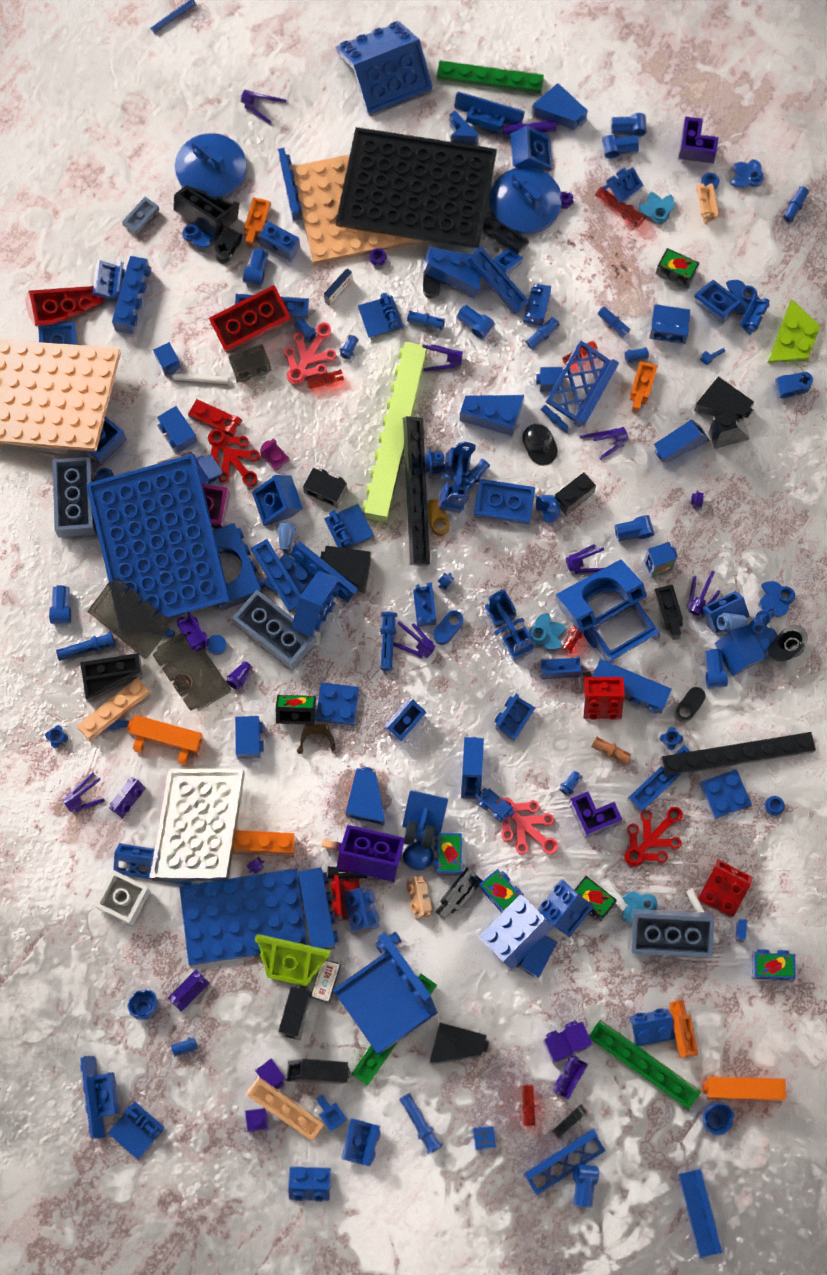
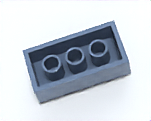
(71, 499)
(272, 630)
(672, 933)

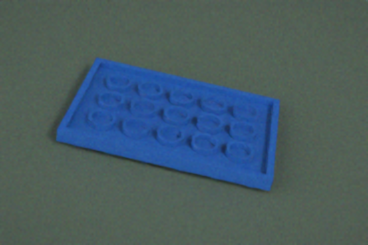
(228, 915)

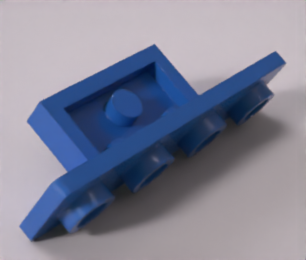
(486, 112)
(99, 1096)

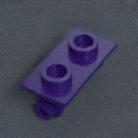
(197, 638)
(122, 804)
(188, 990)
(568, 1081)

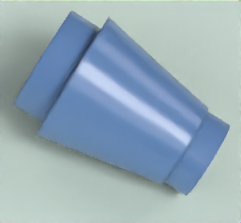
(286, 535)
(730, 621)

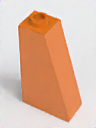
(745, 1089)

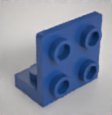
(670, 324)
(565, 908)

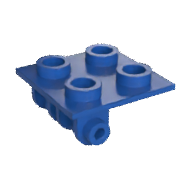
(380, 316)
(348, 526)
(136, 1130)

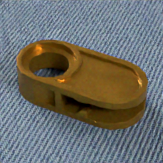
(436, 515)

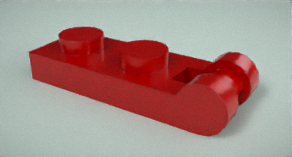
(214, 417)

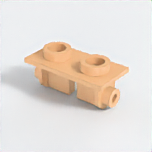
(707, 202)
(419, 906)

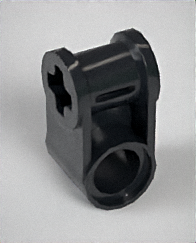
(227, 244)

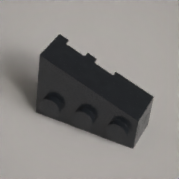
(204, 210)
(109, 673)

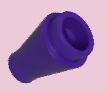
(238, 676)

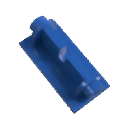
(753, 314)
(434, 462)
(500, 811)

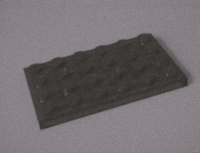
(198, 825)

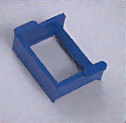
(596, 640)

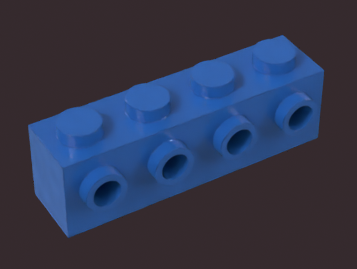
(131, 294)

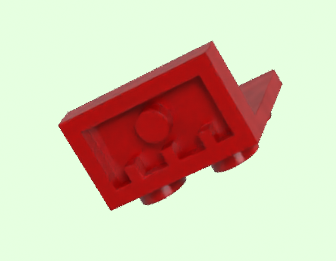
(603, 697)
(725, 888)
(338, 889)

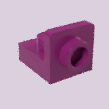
(273, 454)

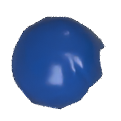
(549, 506)
(417, 857)
(143, 1004)
(718, 1118)

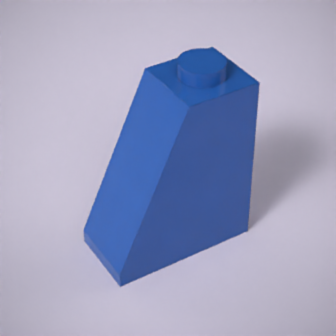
(561, 107)
(681, 441)
(472, 767)
(365, 798)

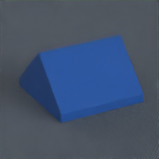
(717, 301)
(740, 650)

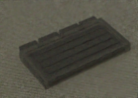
(128, 619)
(194, 673)

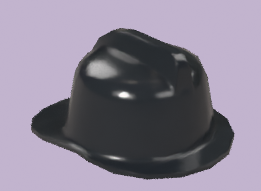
(540, 444)
(788, 644)

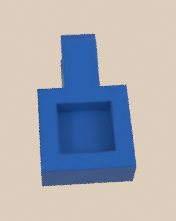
(331, 1115)

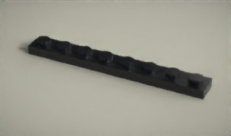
(416, 491)
(737, 754)

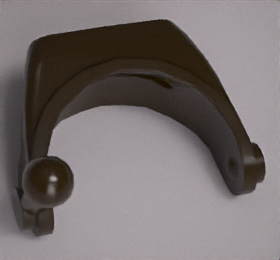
(317, 728)

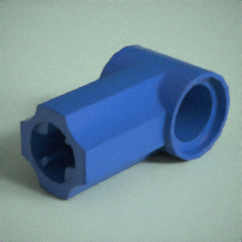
(634, 124)
(615, 146)
(255, 272)
(479, 324)
(639, 527)
(60, 611)
(715, 674)
(585, 1178)

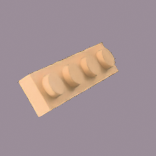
(113, 709)
(285, 1108)

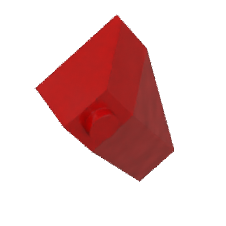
(58, 304)

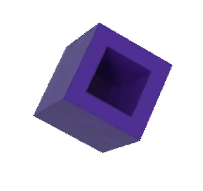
(271, 1074)
(257, 1120)

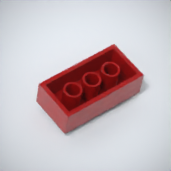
(250, 319)

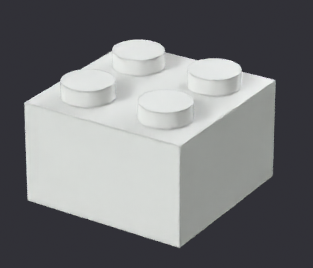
(122, 898)

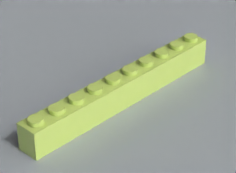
(392, 439)

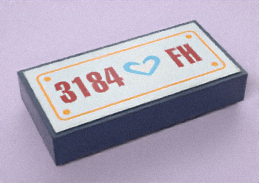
(338, 286)
(325, 981)

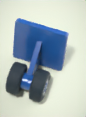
(423, 818)

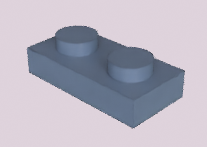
(140, 215)

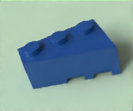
(453, 269)

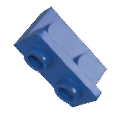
(624, 184)

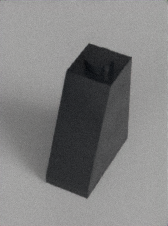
(722, 398)
(727, 430)
(349, 563)
(295, 1012)
(457, 1044)
(317, 1071)

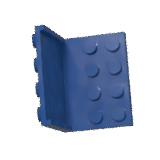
(387, 65)
(386, 998)

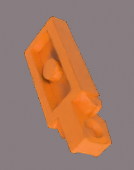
(256, 219)
(642, 384)
(683, 1030)

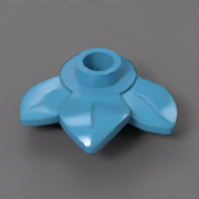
(656, 206)
(549, 632)
(636, 901)

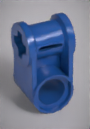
(790, 384)

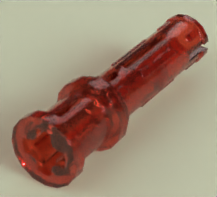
(626, 211)

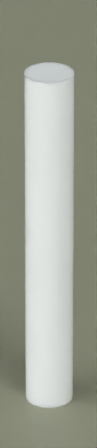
(200, 378)
(698, 908)

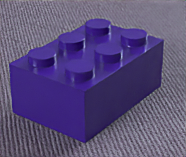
(370, 853)

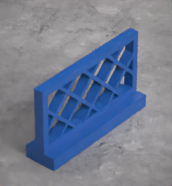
(592, 394)

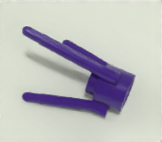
(251, 98)
(453, 357)
(616, 436)
(575, 562)
(695, 606)
(425, 645)
(74, 800)

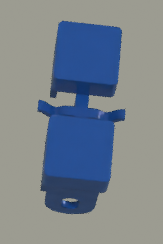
(456, 468)
(501, 612)

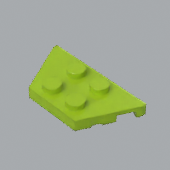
(795, 336)
(290, 960)

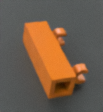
(165, 735)

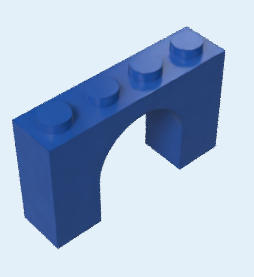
(615, 578)
(241, 589)

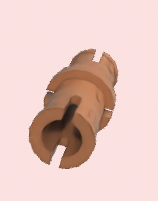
(611, 750)

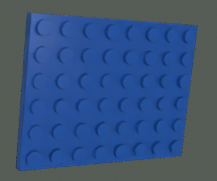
(160, 536)

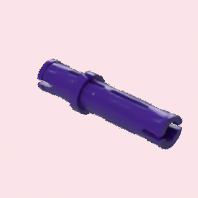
(548, 126)

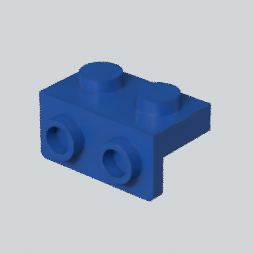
(108, 280)
(514, 717)
(361, 909)
(652, 1027)
(361, 1142)
(309, 1184)

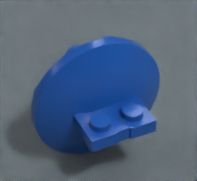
(211, 164)
(525, 200)

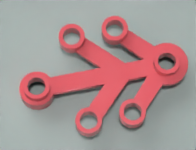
(308, 356)
(524, 824)

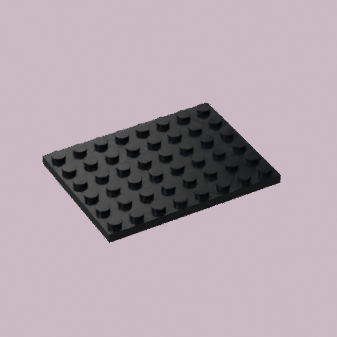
(416, 187)

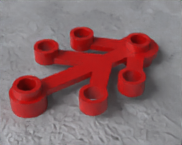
(232, 454)
(651, 839)

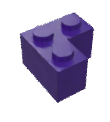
(694, 145)
(593, 820)
(568, 1042)

